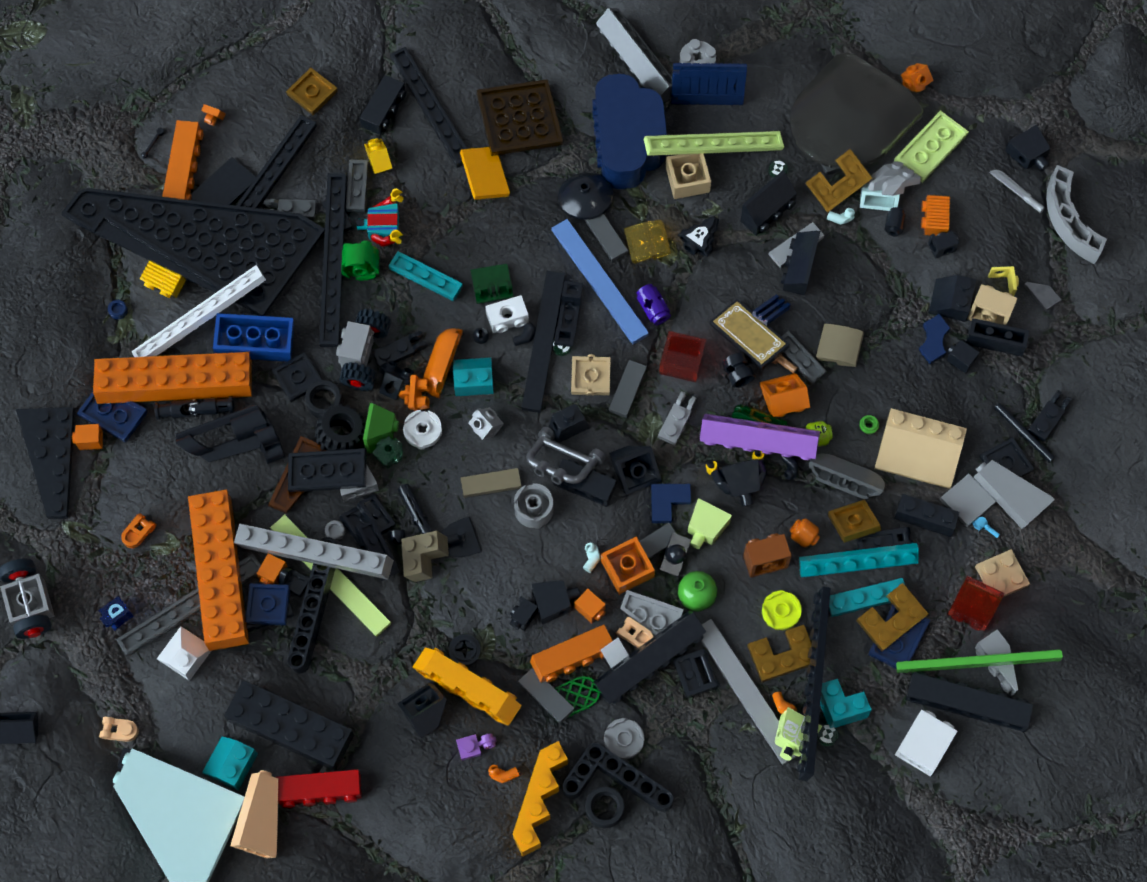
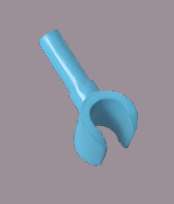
(982, 522)

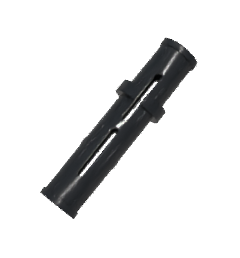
(406, 493)

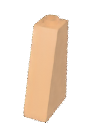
(258, 817)

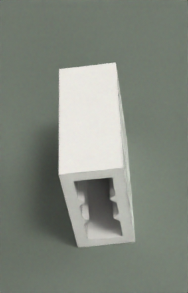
(926, 742)

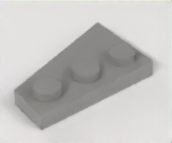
(650, 612)

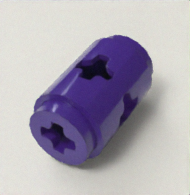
(653, 304)

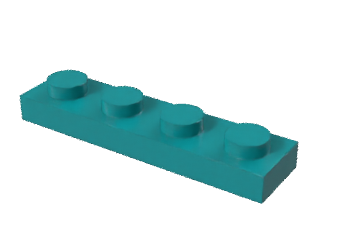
(425, 276)
(862, 598)

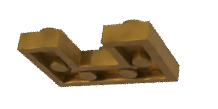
(855, 178)
(887, 632)
(774, 666)

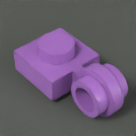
(469, 745)

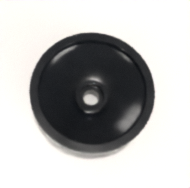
(588, 202)

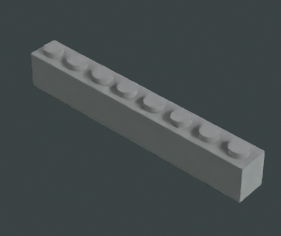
(314, 551)

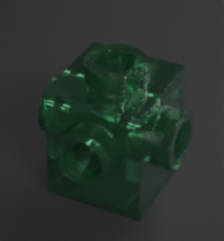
(388, 458)

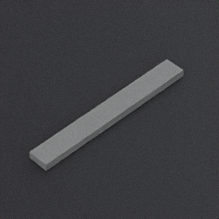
(742, 686)

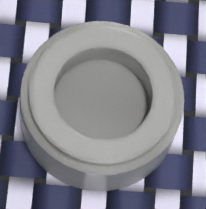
(335, 530)

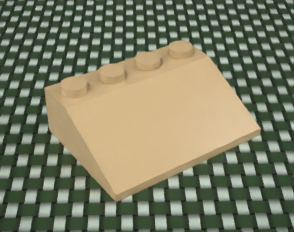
(920, 448)

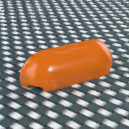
(441, 360)

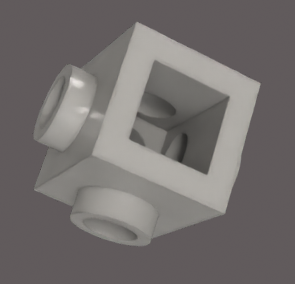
(485, 423)

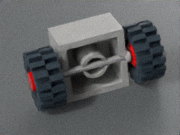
(357, 346)

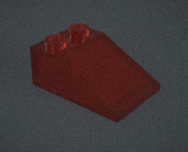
(975, 603)

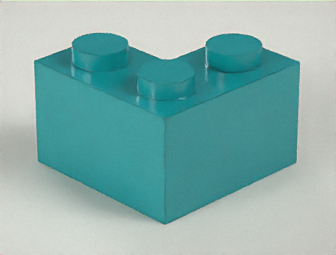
(841, 709)

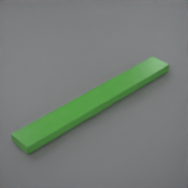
(979, 661)

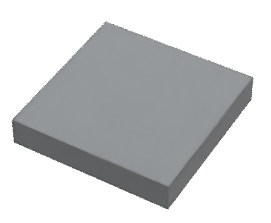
(968, 499)

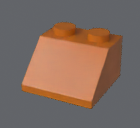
(785, 395)

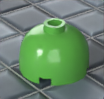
(697, 591)

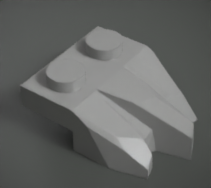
(893, 179)

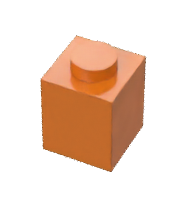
(88, 437)
(270, 570)
(590, 606)

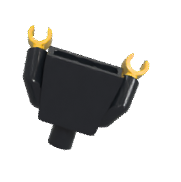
(740, 478)

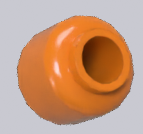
(804, 533)

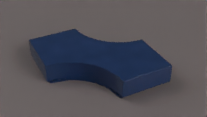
(935, 331)

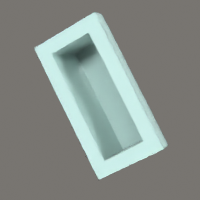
(875, 200)

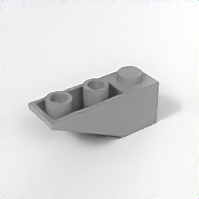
(993, 645)

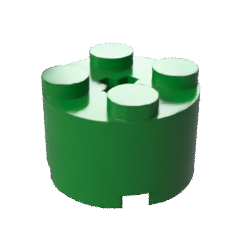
(360, 261)

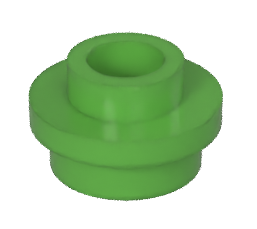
(869, 419)

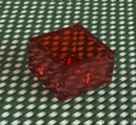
(682, 356)

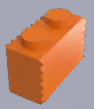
(936, 214)

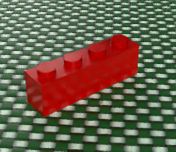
(319, 787)

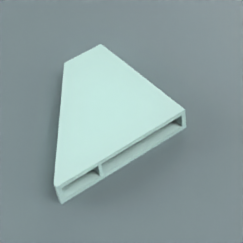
(178, 815)

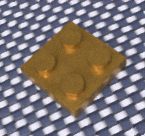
(312, 91)
(854, 521)

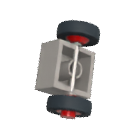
(26, 598)

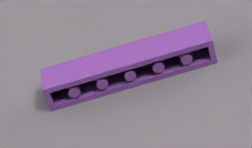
(759, 436)

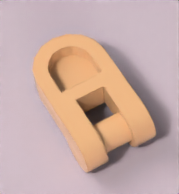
(640, 636)
(126, 729)

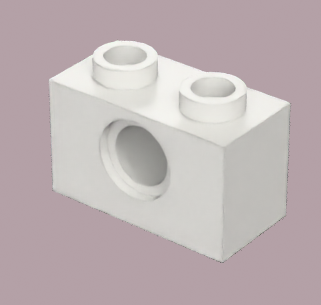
(513, 306)

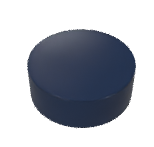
(117, 309)

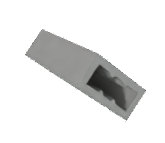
(1014, 494)

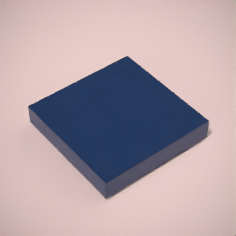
(267, 604)

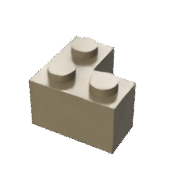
(419, 551)

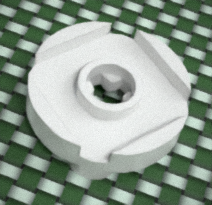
(423, 419)

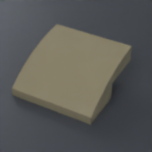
(840, 345)

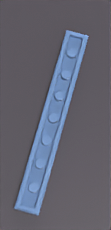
(600, 281)

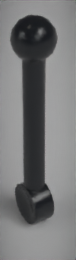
(160, 131)

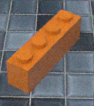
(570, 654)

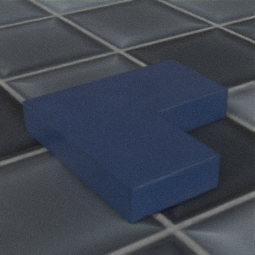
(666, 495)

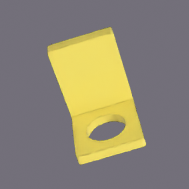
(1009, 272)

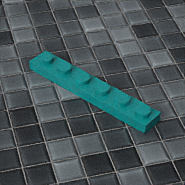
(859, 560)

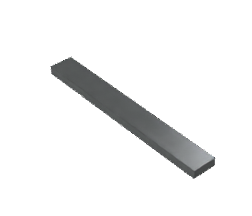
(176, 613)

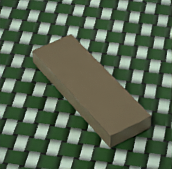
(490, 482)

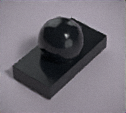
(674, 554)

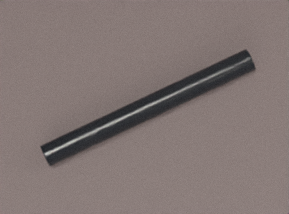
(1024, 432)

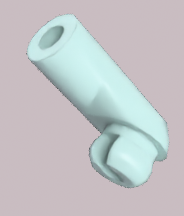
(842, 218)
(593, 557)

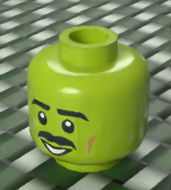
(825, 431)

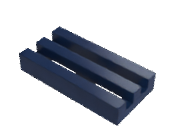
(768, 307)

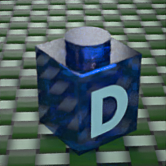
(115, 613)

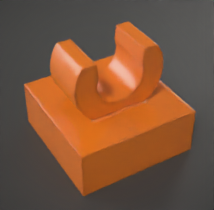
(212, 114)

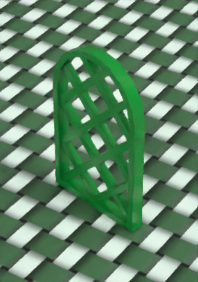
(583, 707)

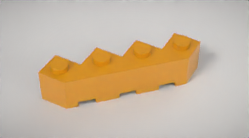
(461, 682)
(540, 787)

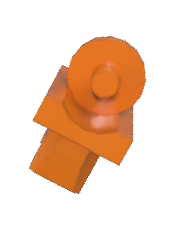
(413, 393)

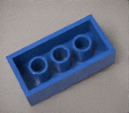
(260, 335)

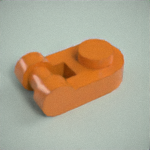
(132, 536)

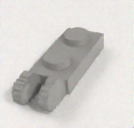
(676, 420)

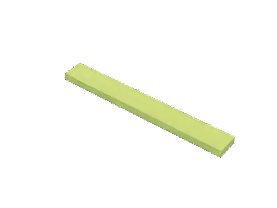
(713, 143)
(343, 587)

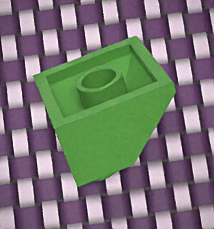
(379, 425)

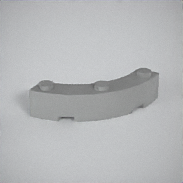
(1066, 219)

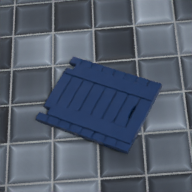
(708, 83)

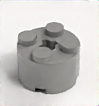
(697, 52)
(533, 516)

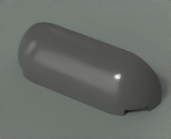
(846, 476)

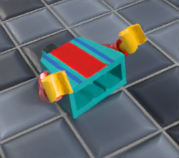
(383, 221)

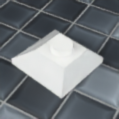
(184, 653)

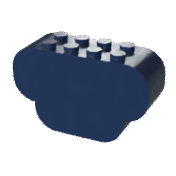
(621, 121)

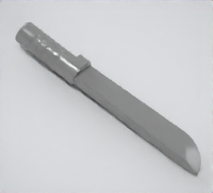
(1012, 185)

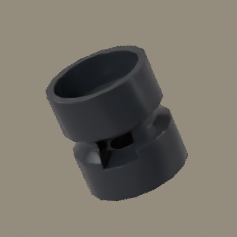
(739, 371)

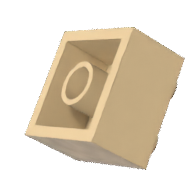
(688, 175)
(992, 305)

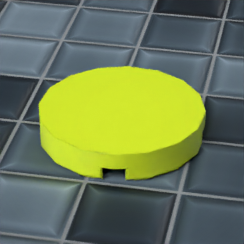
(781, 610)

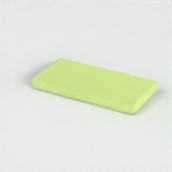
(932, 145)

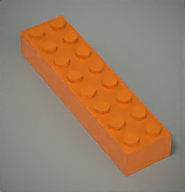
(172, 377)
(218, 570)

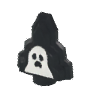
(700, 237)

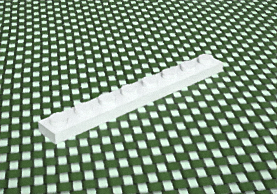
(201, 313)

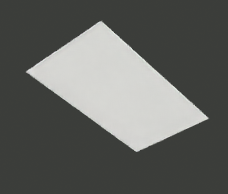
(614, 652)

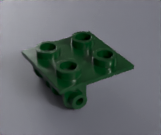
(492, 283)

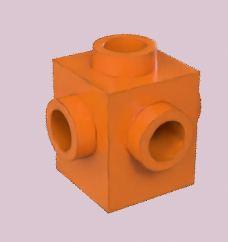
(917, 77)

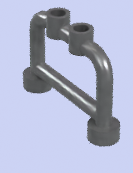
(559, 475)

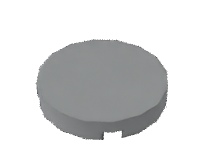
(624, 738)

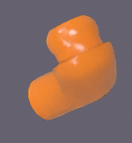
(781, 704)
(501, 775)

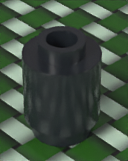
(895, 221)

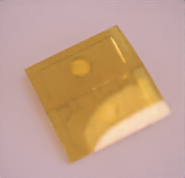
(647, 241)

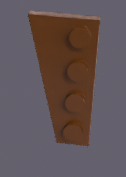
(282, 498)

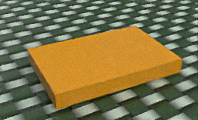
(484, 173)

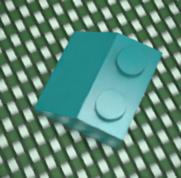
(473, 376)
(230, 762)

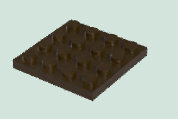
(519, 117)

